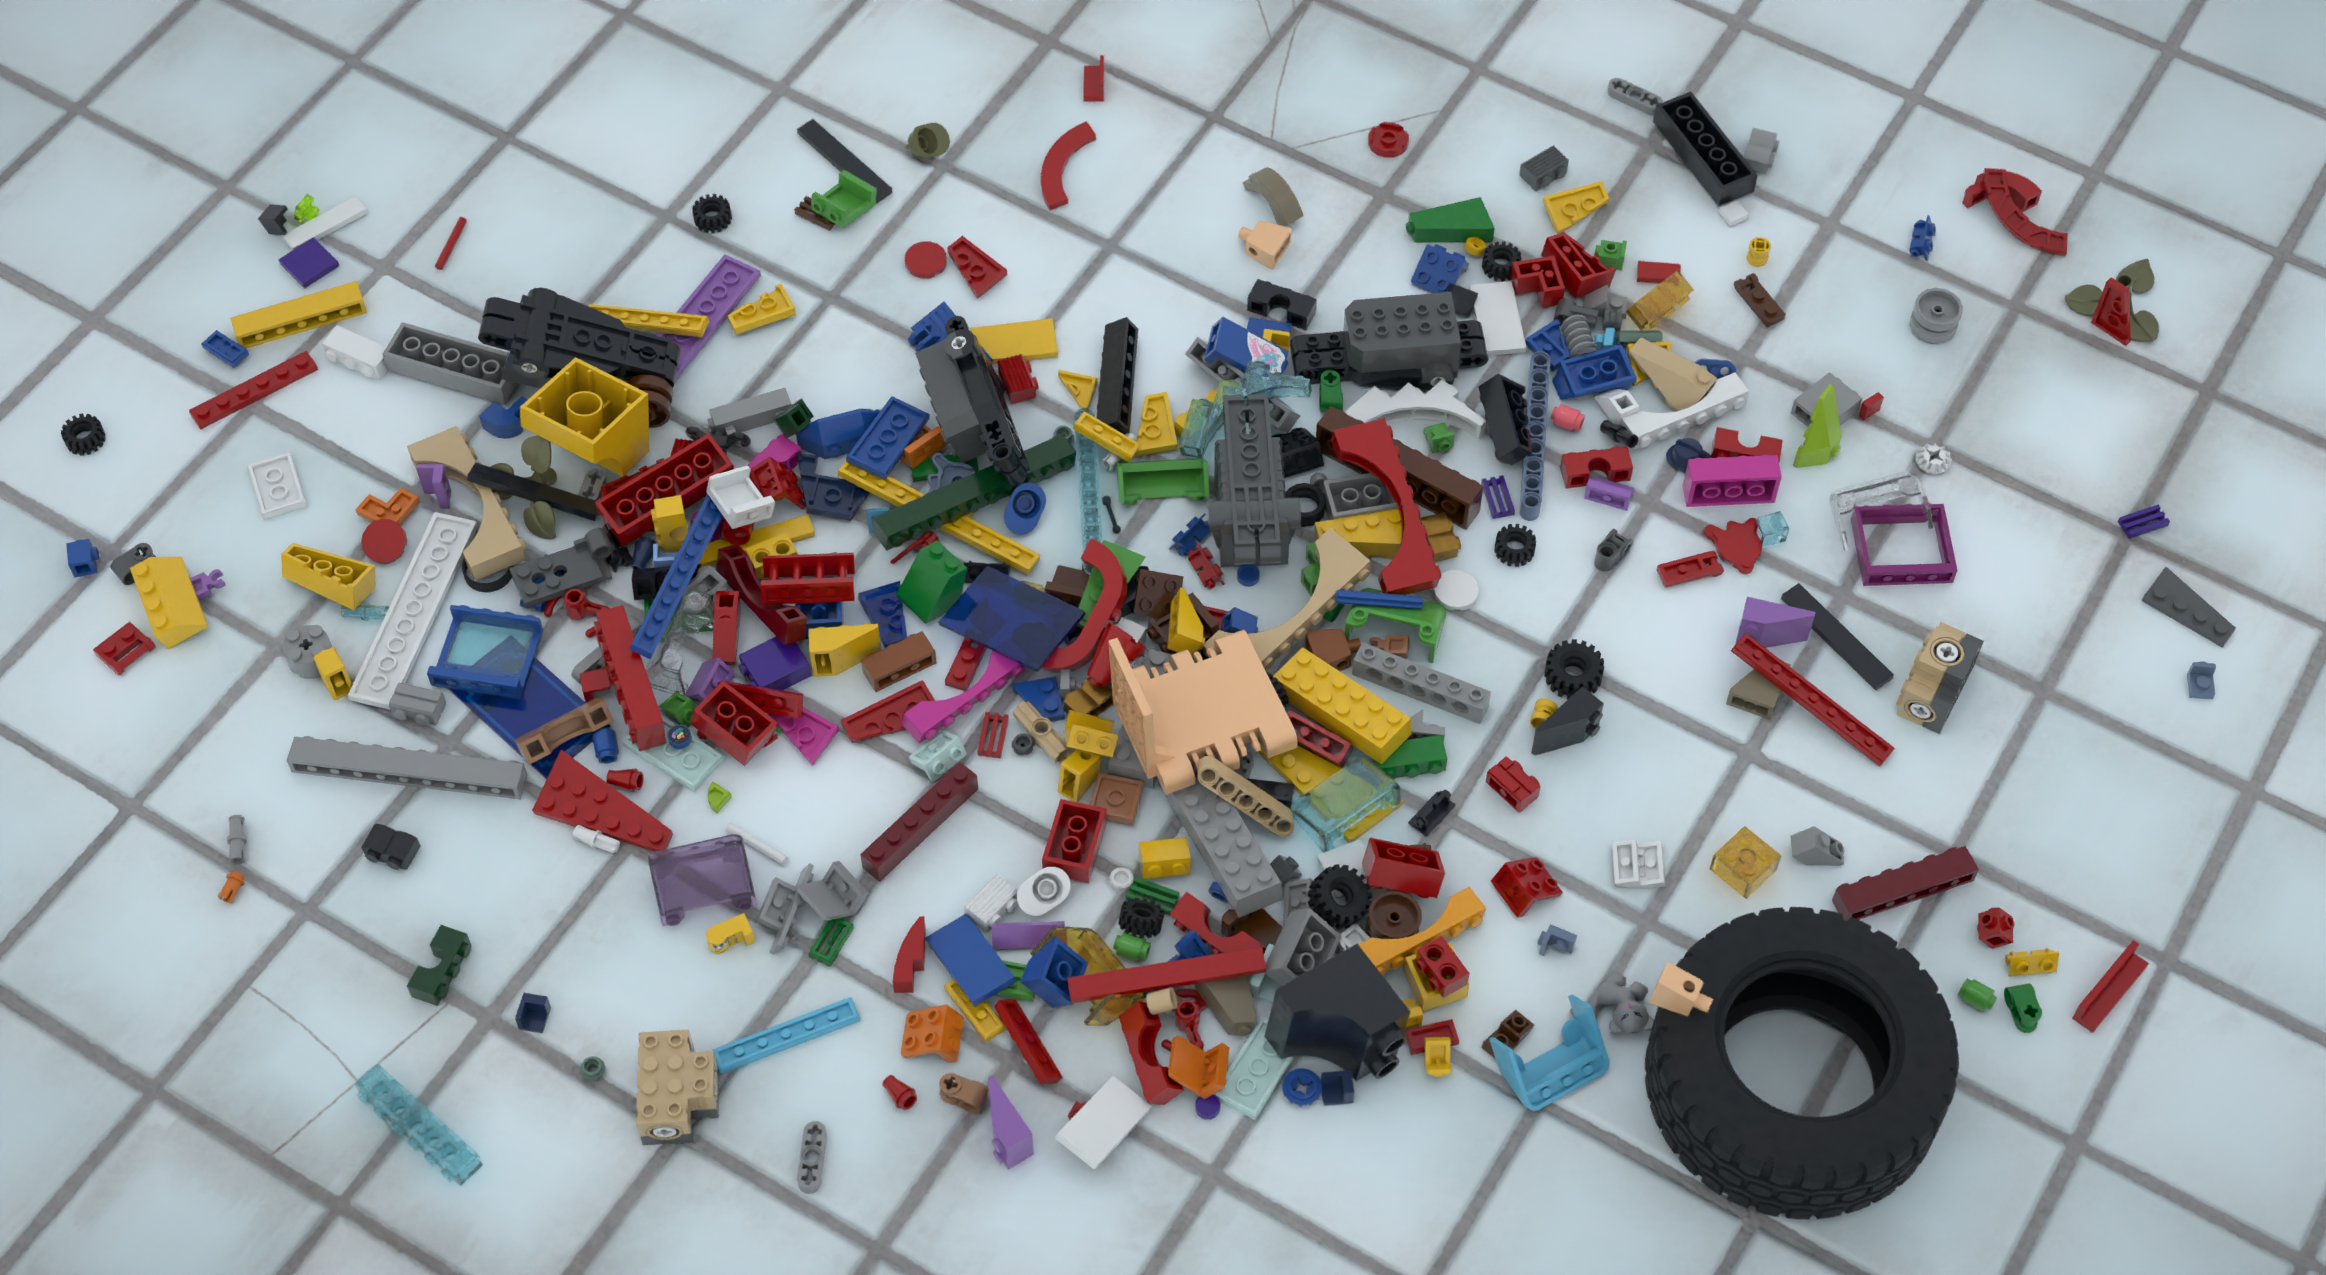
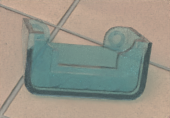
(1344, 801)

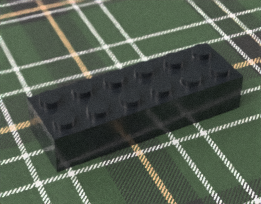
(1705, 148)

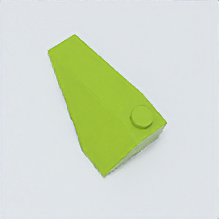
(1822, 434)

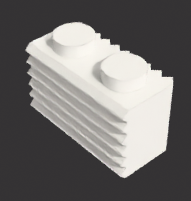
(992, 903)

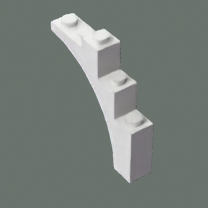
(1410, 403)

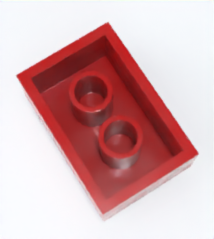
(733, 723)
(1075, 839)
(1403, 868)

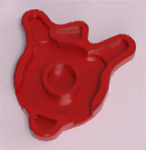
(1737, 543)

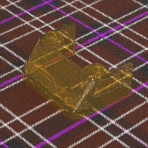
(1100, 959)

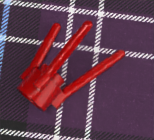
(920, 543)

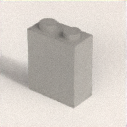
(1847, 400)

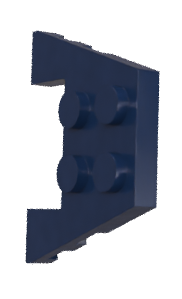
(827, 494)

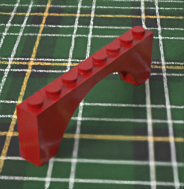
(1373, 449)

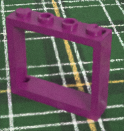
(1910, 573)

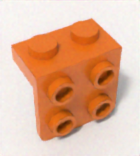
(933, 1031)
(1198, 1070)

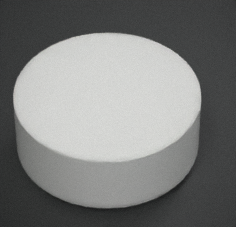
(1121, 879)

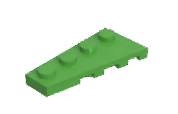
(1094, 587)

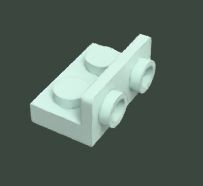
(938, 754)

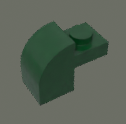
(793, 418)

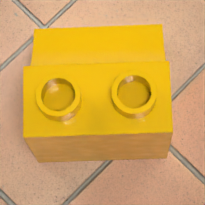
(591, 416)

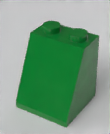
(932, 582)

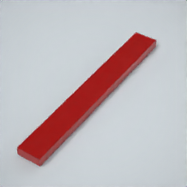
(1812, 699)
(1167, 975)

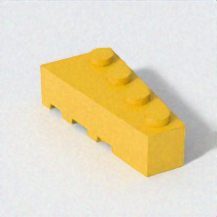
(329, 574)

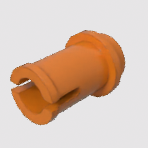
(230, 888)

